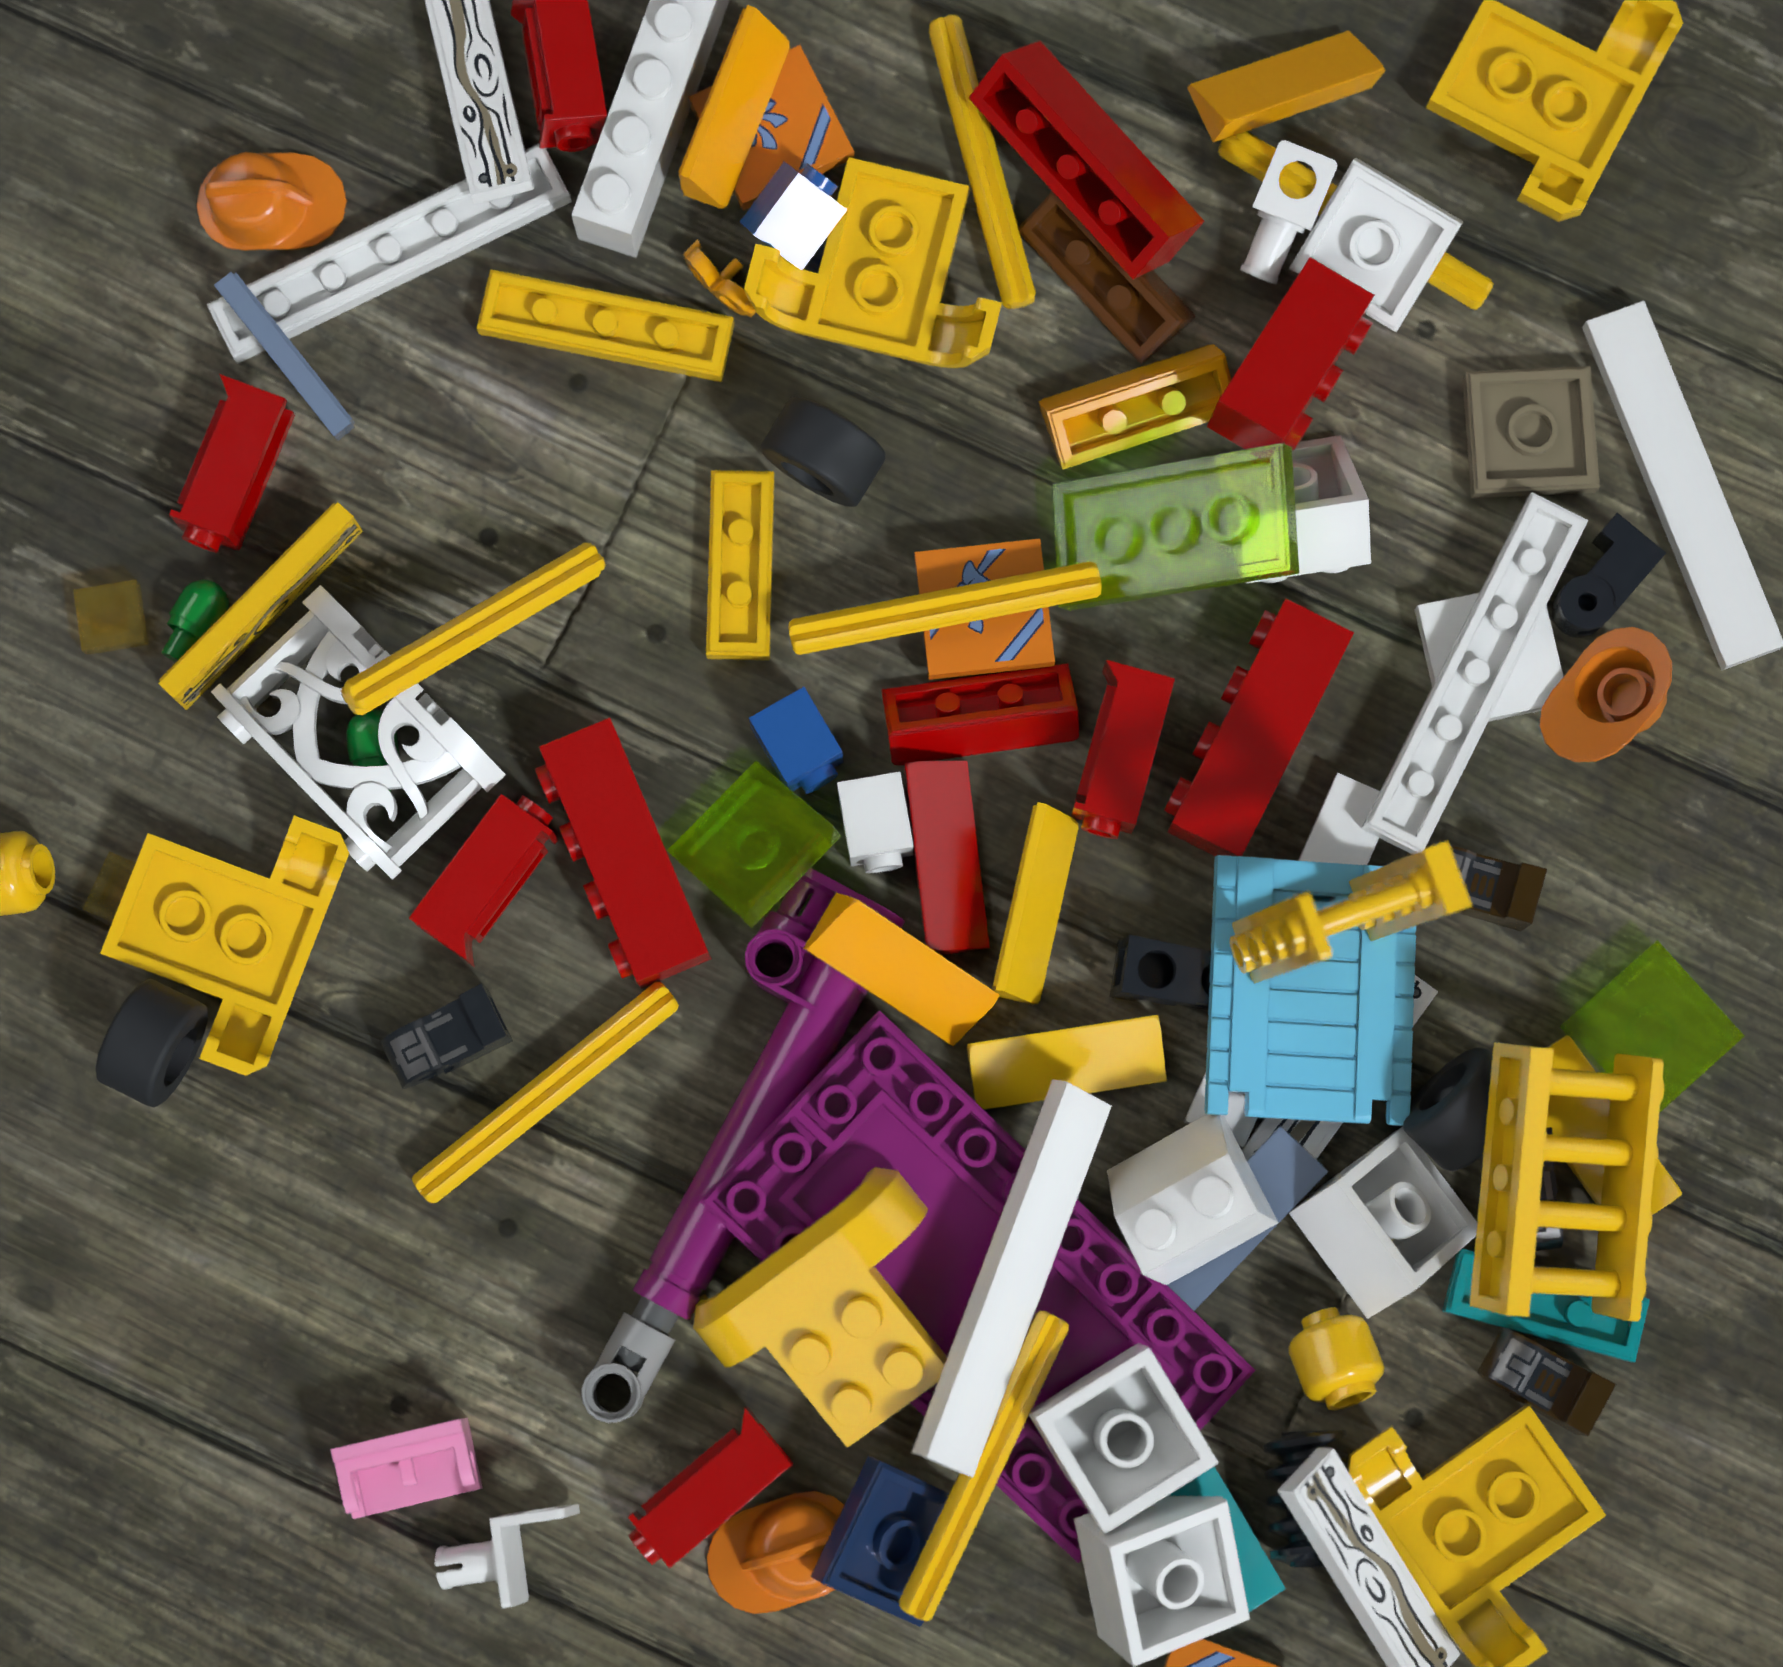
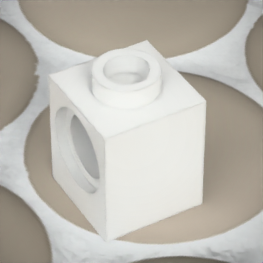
(876, 822)

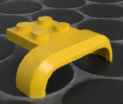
(1554, 95)
(881, 274)
(230, 932)
(833, 1313)
(1478, 1526)

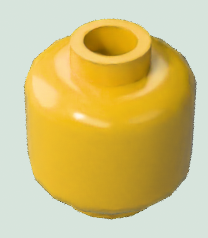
(25, 873)
(1336, 1359)

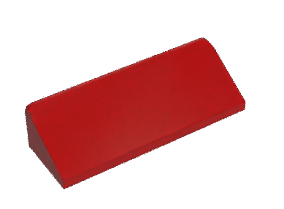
(980, 714)
(946, 856)

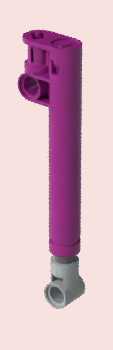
(799, 1048)

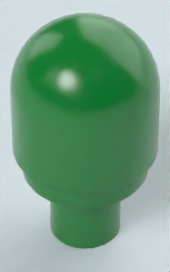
(193, 614)
(364, 741)

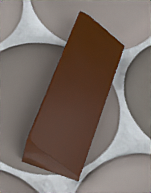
(1137, 311)

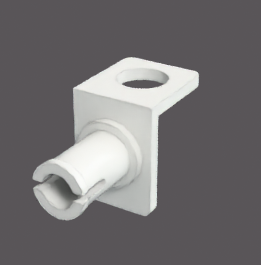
(1285, 215)
(497, 1559)

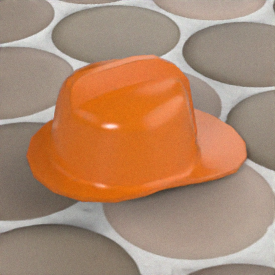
(271, 201)
(1607, 695)
(769, 1551)

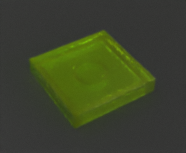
(754, 843)
(1654, 1013)

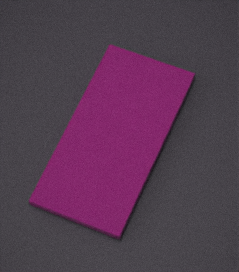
(900, 1112)

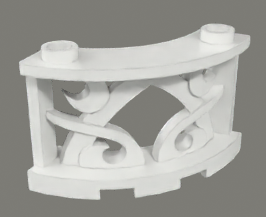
(334, 643)

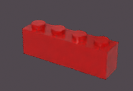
(1085, 159)
(1259, 731)
(624, 853)

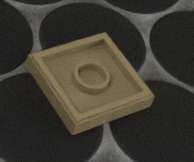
(1530, 432)

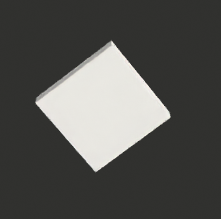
(1380, 240)
(1534, 674)

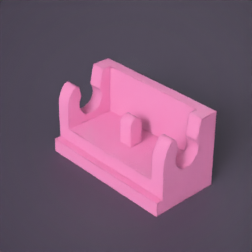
(407, 1468)

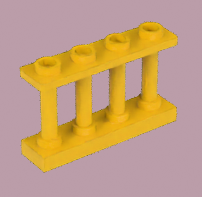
(1381, 902)
(1513, 1176)

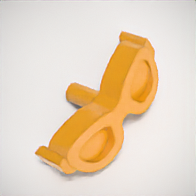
(719, 284)

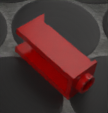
(563, 72)
(232, 466)
(1122, 749)
(485, 875)
(708, 1492)

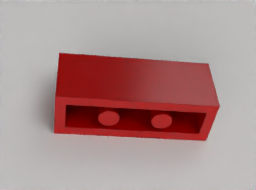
(1293, 360)

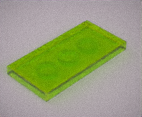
(1181, 524)

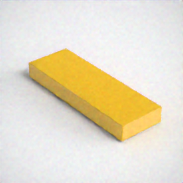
(740, 565)

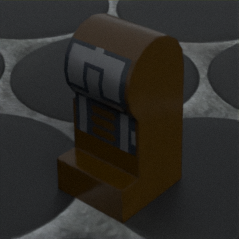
(1499, 889)
(1546, 1382)

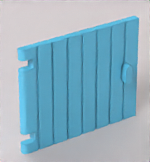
(1316, 1036)

